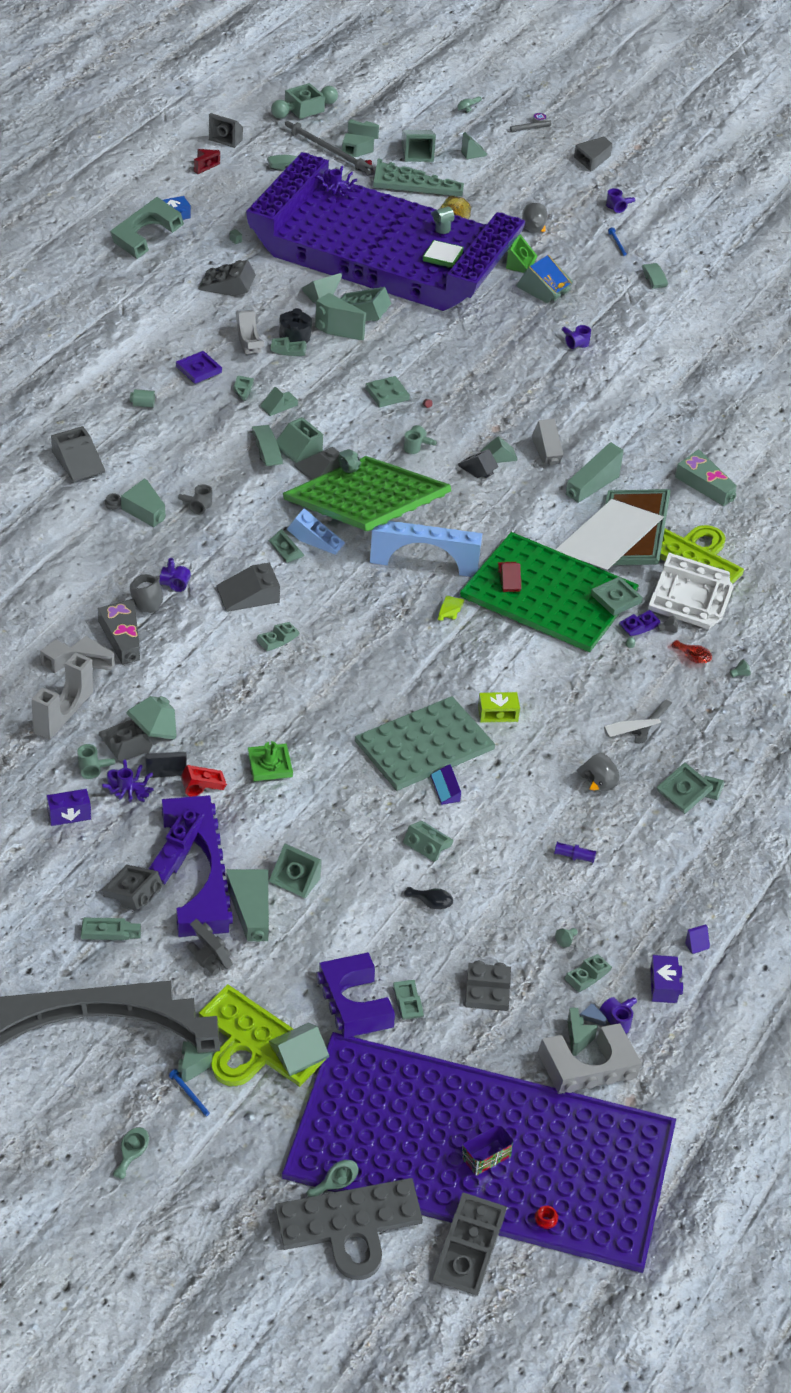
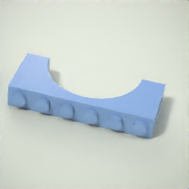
(460, 544)

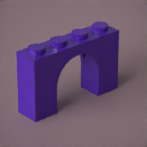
(351, 1016)

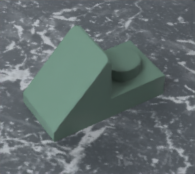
(278, 402)
(579, 1034)

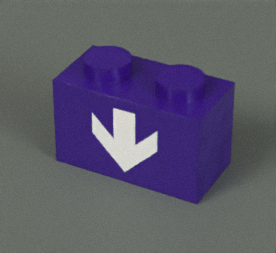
(68, 807)
(665, 979)

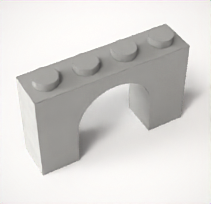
(52, 711)
(572, 1075)

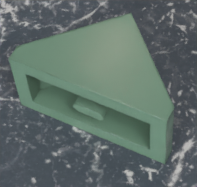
(471, 148)
(501, 450)

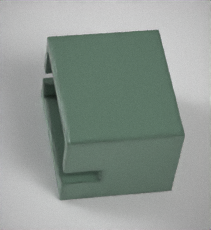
(235, 236)

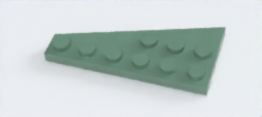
(413, 180)

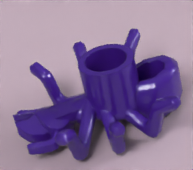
(334, 178)
(124, 781)

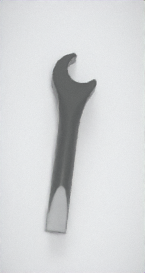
(643, 732)

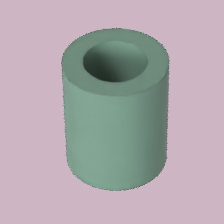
(143, 398)

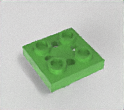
(268, 758)

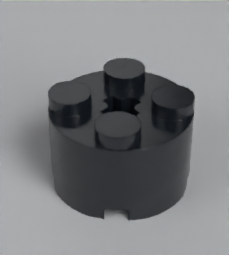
(295, 326)

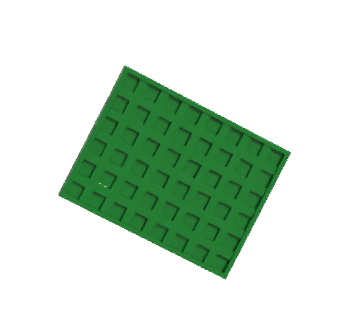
(552, 594)

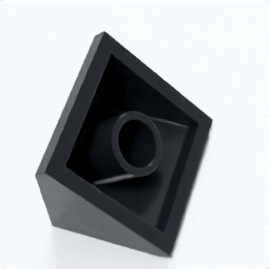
(165, 764)

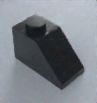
(479, 464)

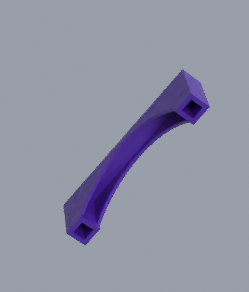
(211, 902)

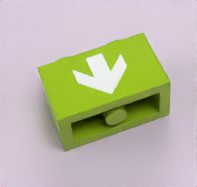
(498, 707)

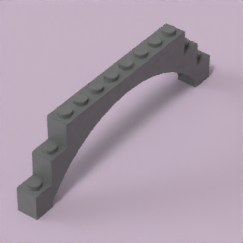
(139, 1001)

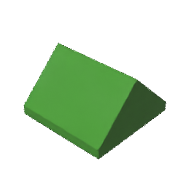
(520, 255)

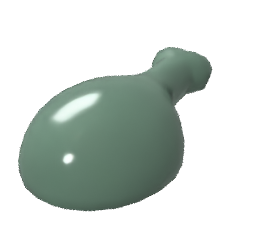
(466, 103)
(132, 1147)
(337, 1177)

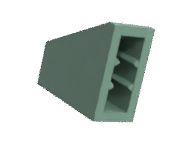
(144, 503)

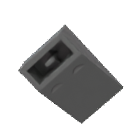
(229, 279)
(77, 453)

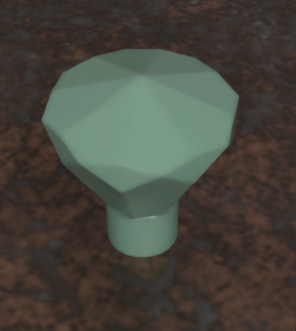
(741, 669)
(565, 937)

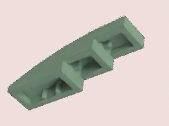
(267, 445)

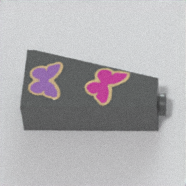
(121, 629)

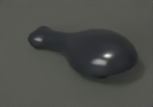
(432, 898)

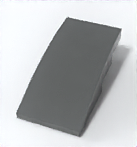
(470, 1244)

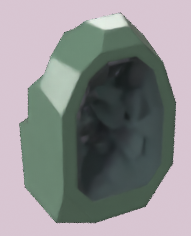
(349, 461)

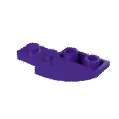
(178, 843)

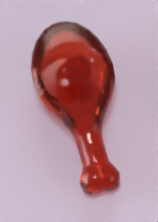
(693, 652)

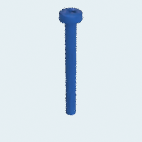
(611, 231)
(174, 1074)

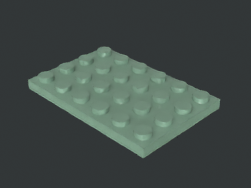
(424, 742)

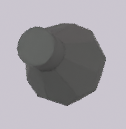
(670, 624)

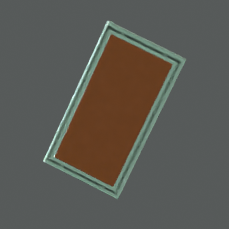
(648, 548)

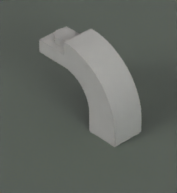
(248, 332)

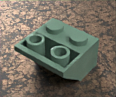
(300, 440)

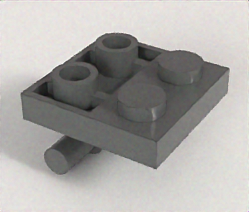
(213, 948)

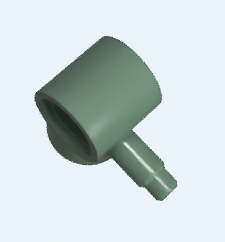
(443, 219)
(414, 439)
(89, 763)

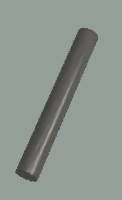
(530, 125)

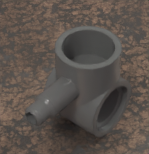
(200, 501)

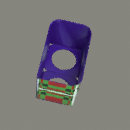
(489, 1137)

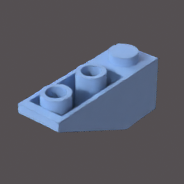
(313, 532)

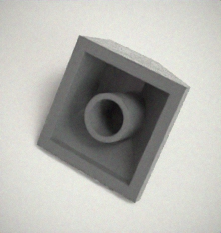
(225, 130)
(319, 463)

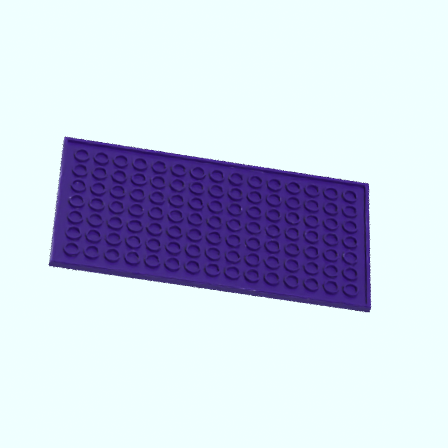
(570, 1151)

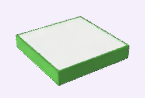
(443, 254)

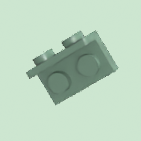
(427, 840)

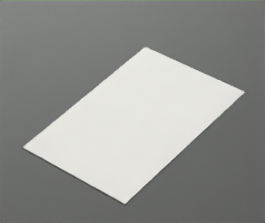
(609, 534)

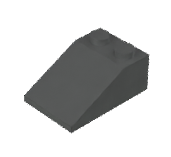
(250, 588)

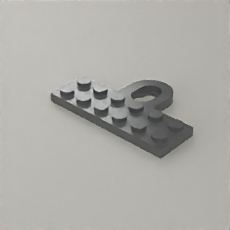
(347, 1215)

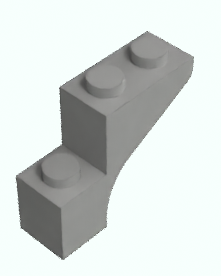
(58, 653)

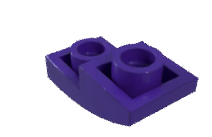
(637, 625)

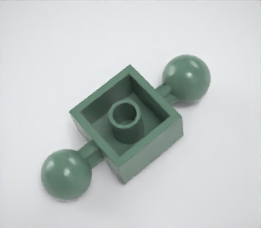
(304, 101)

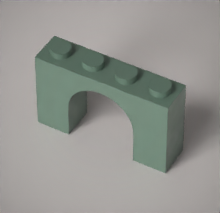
(154, 212)

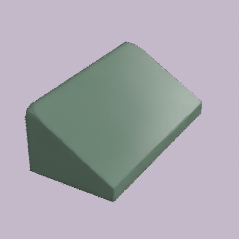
(285, 546)

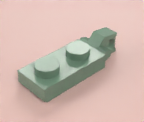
(109, 929)

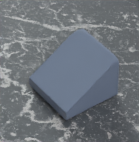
(593, 1015)

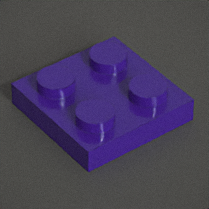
(198, 367)

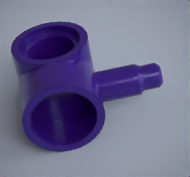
(616, 201)
(577, 338)
(174, 576)
(619, 1012)

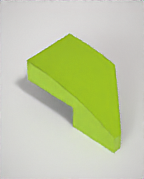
(450, 607)

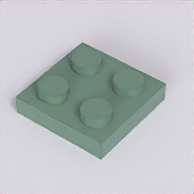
(387, 391)
(616, 596)
(684, 788)

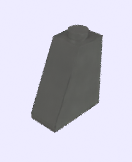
(593, 152)

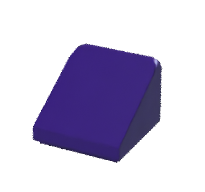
(697, 939)

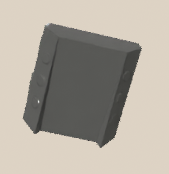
(126, 740)

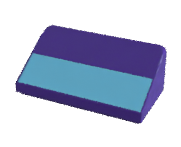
(446, 785)

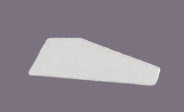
(627, 726)

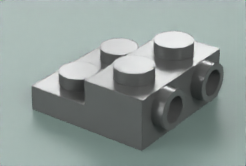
(133, 886)
(488, 986)

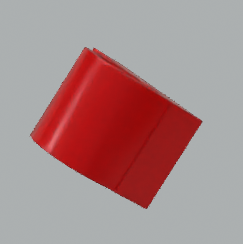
(197, 778)

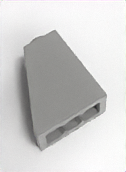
(547, 441)

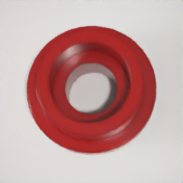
(549, 1212)

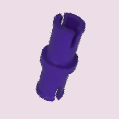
(575, 852)

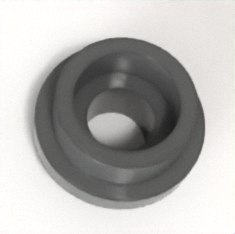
(113, 501)

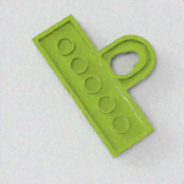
(708, 555)
(250, 1030)

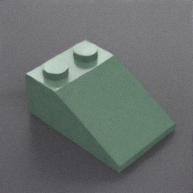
(372, 301)
(339, 318)

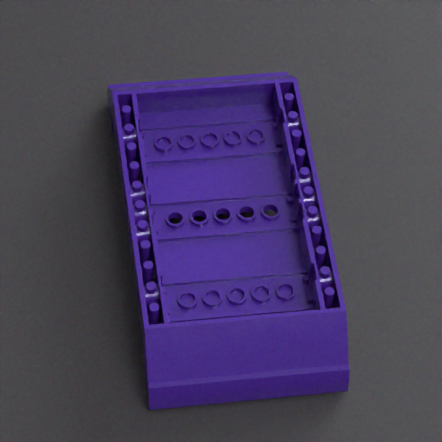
(374, 237)

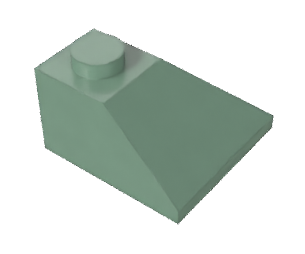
(321, 287)
(155, 717)

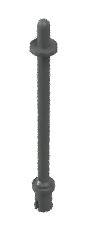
(360, 163)

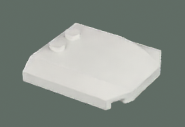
(692, 592)

